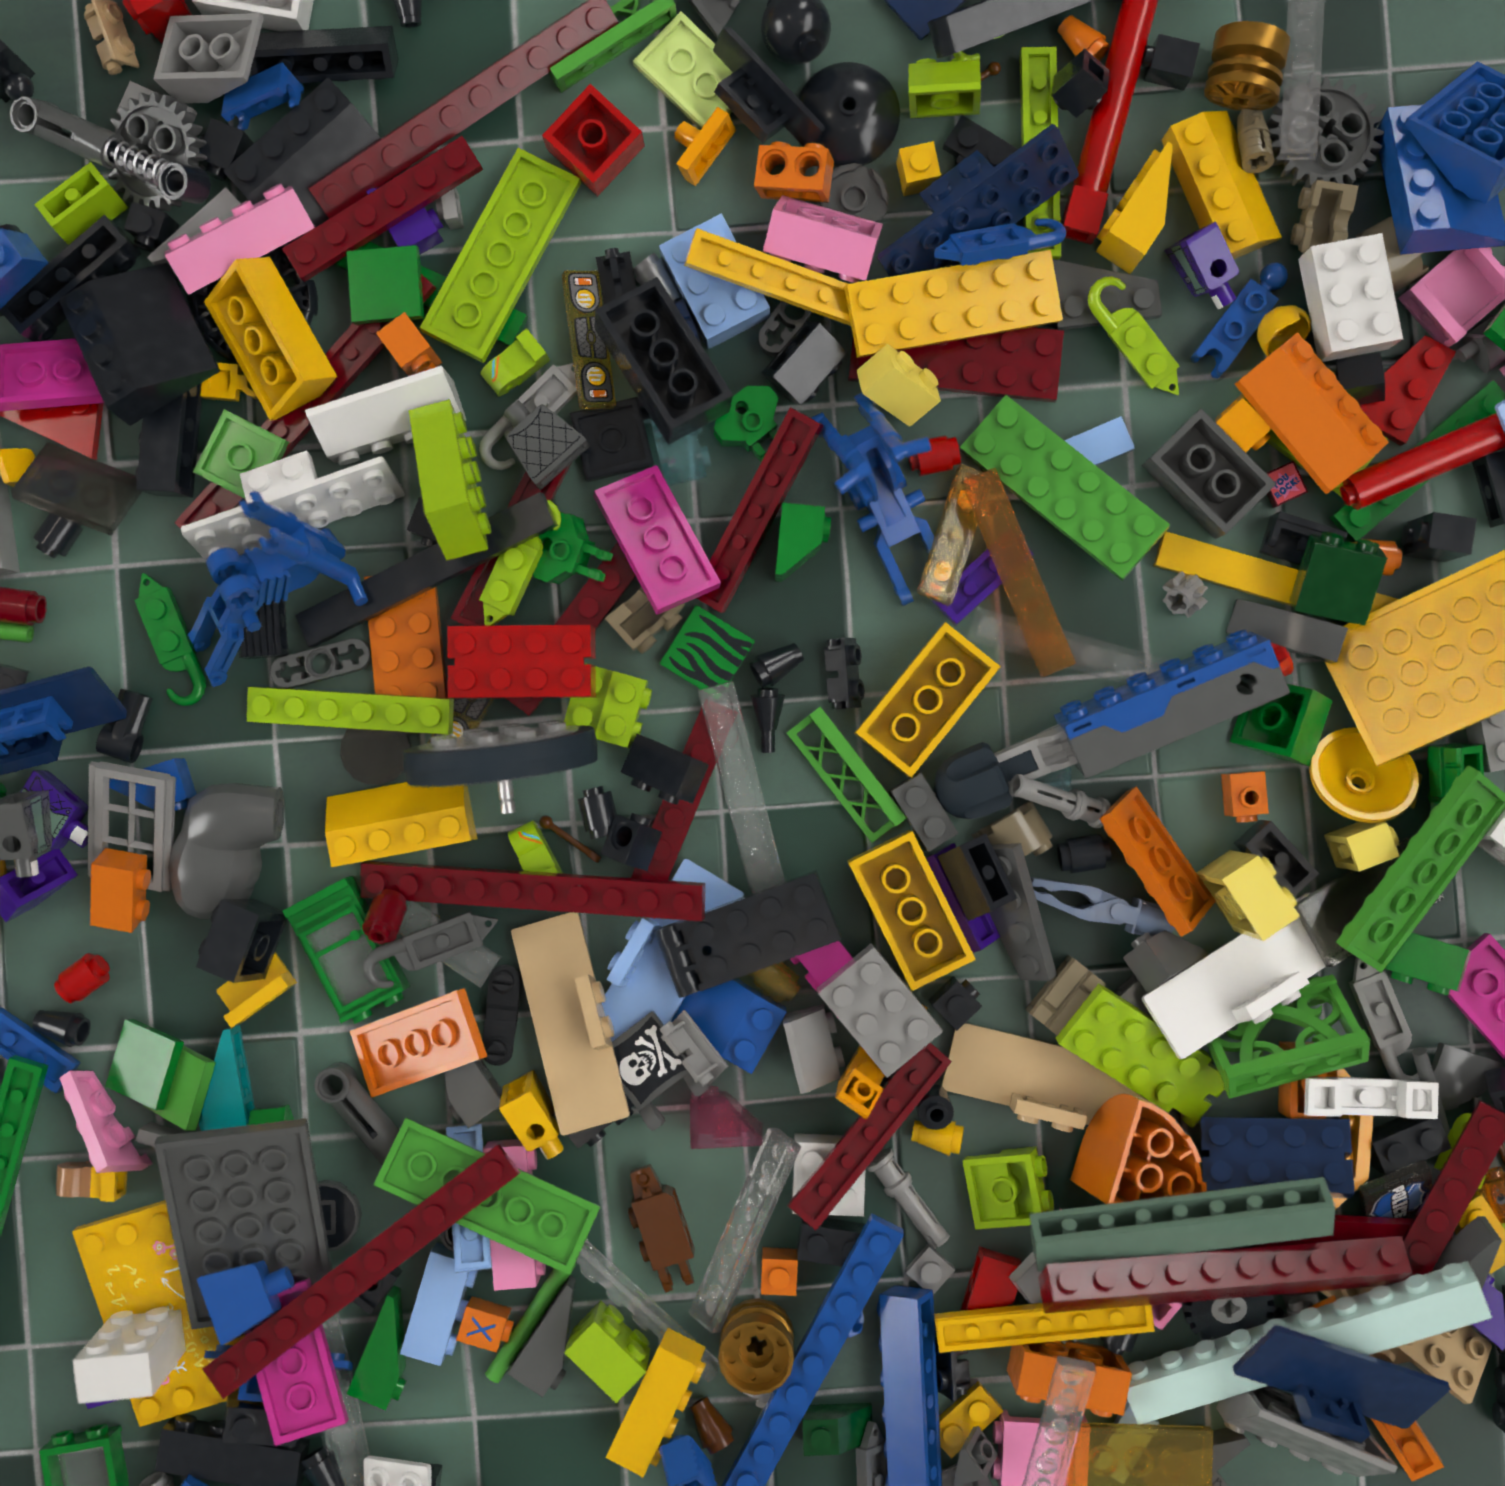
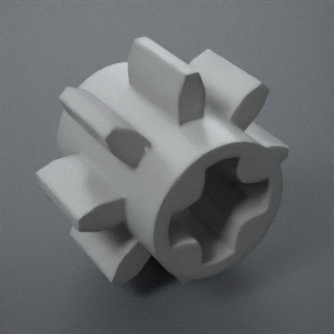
(1185, 594)

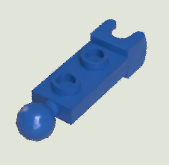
(1241, 318)

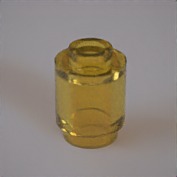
(777, 982)

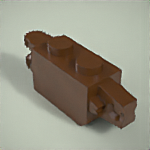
(662, 1226)

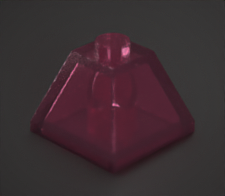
(722, 1122)

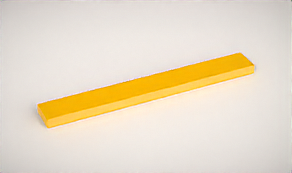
(1233, 569)

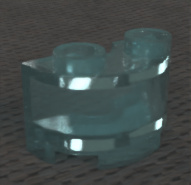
(682, 459)

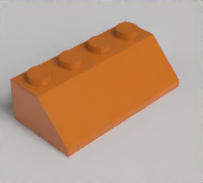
(1312, 413)

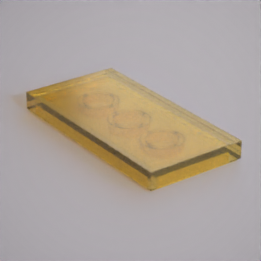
(1141, 1455)

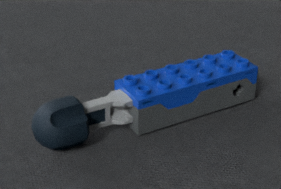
(1123, 721)

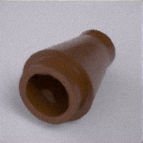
(711, 1426)

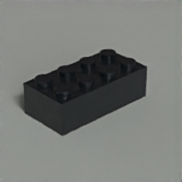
(662, 360)

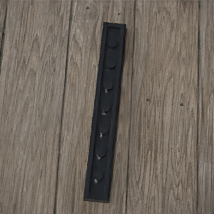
(423, 572)

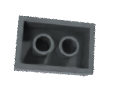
(1208, 474)

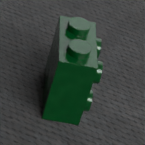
(1338, 578)

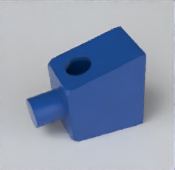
(243, 1297)

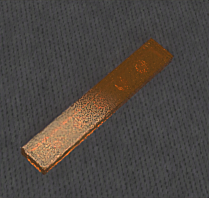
(1018, 572)

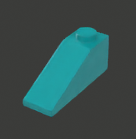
(230, 1090)

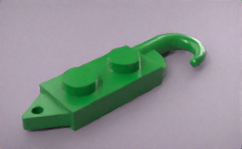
(170, 637)

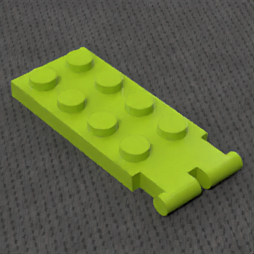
(1136, 1054)

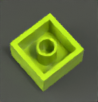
(609, 1350)

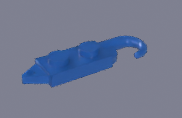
(998, 242)

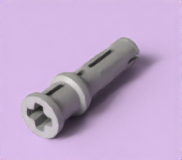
(1073, 803)
(899, 1185)

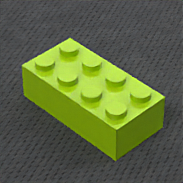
(449, 479)

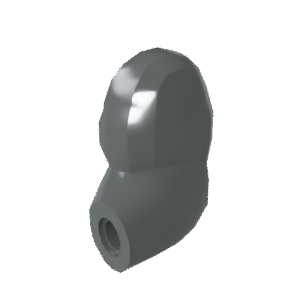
(221, 844)

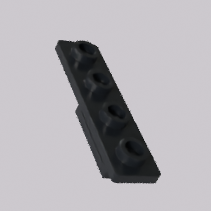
(760, 96)

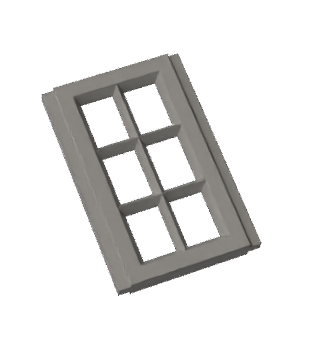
(163, 816)

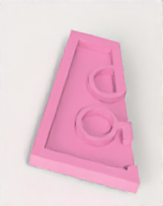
(103, 1135)

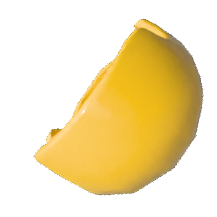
(1281, 325)

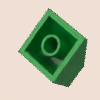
(800, 536)
(1285, 726)

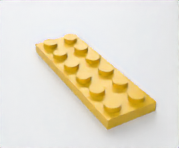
(953, 303)

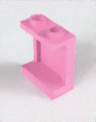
(1456, 294)
(1015, 1443)

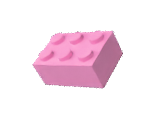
(822, 238)

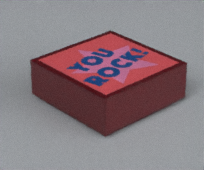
(1288, 484)

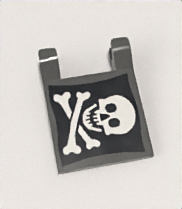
(650, 1067)

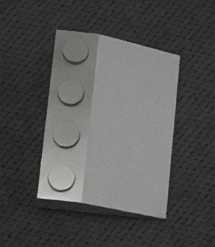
(1276, 1421)

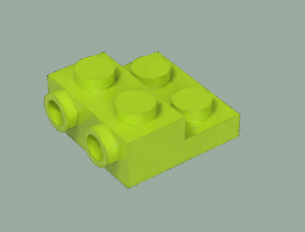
(614, 709)
(1007, 1187)

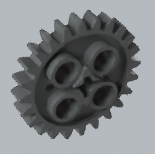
(1339, 109)
(163, 129)

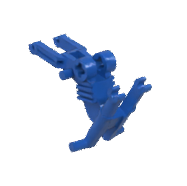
(877, 484)
(265, 575)

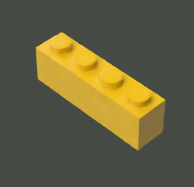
(656, 1402)

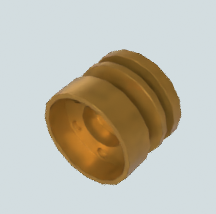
(1247, 66)
(751, 1364)

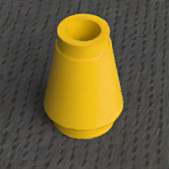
(944, 1140)

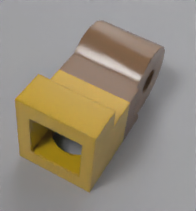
(81, 1180)

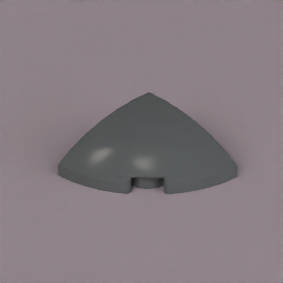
(1460, 1074)

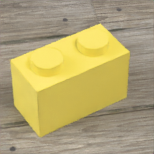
(898, 385)
(1362, 845)

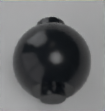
(796, 30)

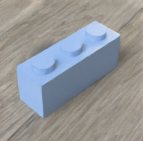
(437, 1308)

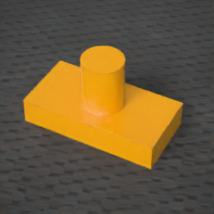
(703, 144)

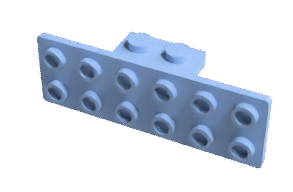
(640, 972)

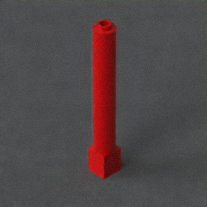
(1108, 120)
(1423, 462)

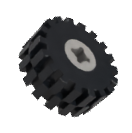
(1221, 1317)

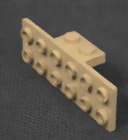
(570, 1023)
(1028, 1076)
(1449, 1356)

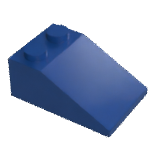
(735, 1020)

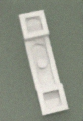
(1371, 1097)

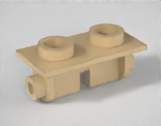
(106, 21)

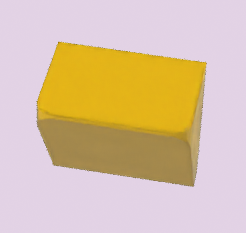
(14, 464)

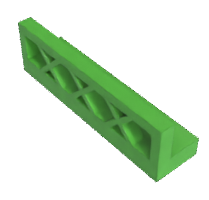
(614, 41)
(857, 767)

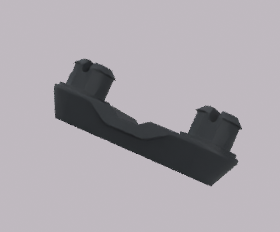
(501, 1014)

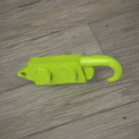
(1135, 339)
(512, 576)

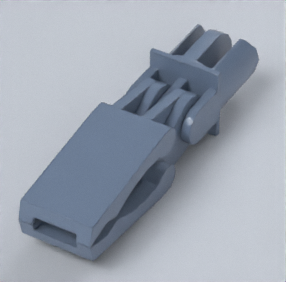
(1106, 908)

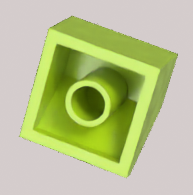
(944, 87)

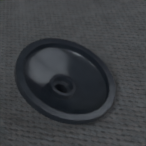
(856, 134)

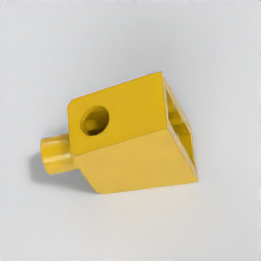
(530, 1114)

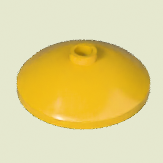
(1345, 761)

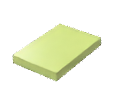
(685, 69)

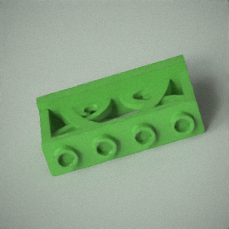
(1281, 1067)

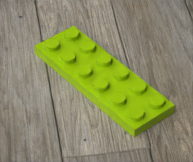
(500, 255)

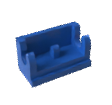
(261, 94)
(32, 719)

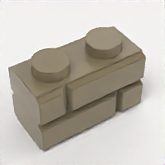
(1063, 994)

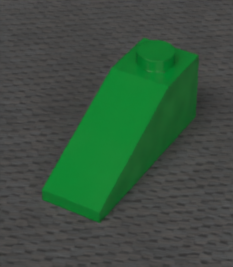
(382, 1365)

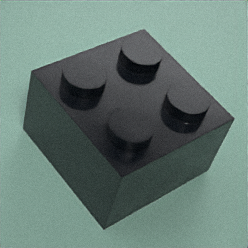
(241, 940)

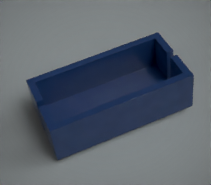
(1276, 1151)

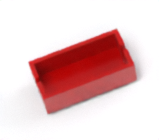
(521, 661)

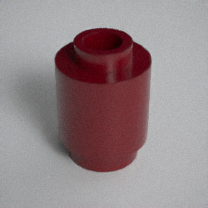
(21, 606)
(385, 916)

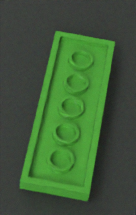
(1065, 487)
(1423, 869)
(521, 1215)

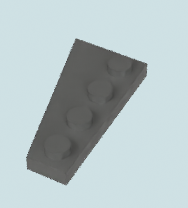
(1021, 921)

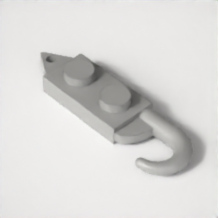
(552, 389)
(1382, 1016)

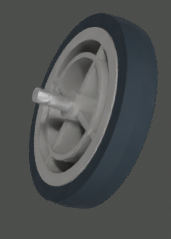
(500, 756)

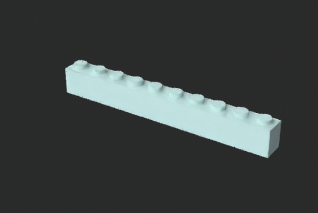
(1363, 1323)

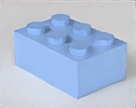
(714, 304)

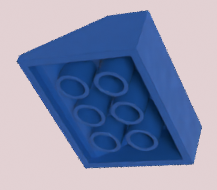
(1466, 131)
(1422, 201)

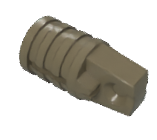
(1254, 141)

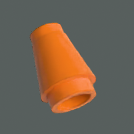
(1081, 36)

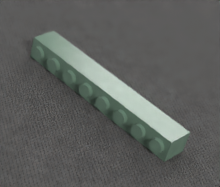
(1184, 1223)

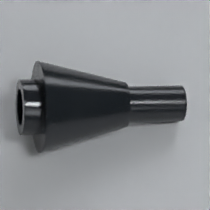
(767, 708)

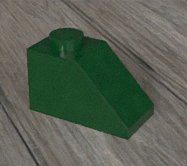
(834, 1427)

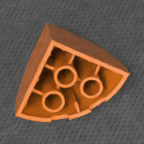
(1136, 1154)

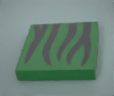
(706, 650)

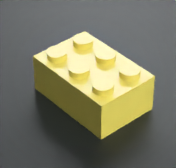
(1249, 894)

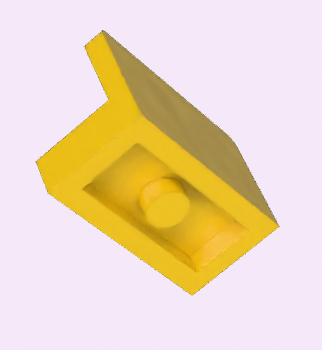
(249, 997)

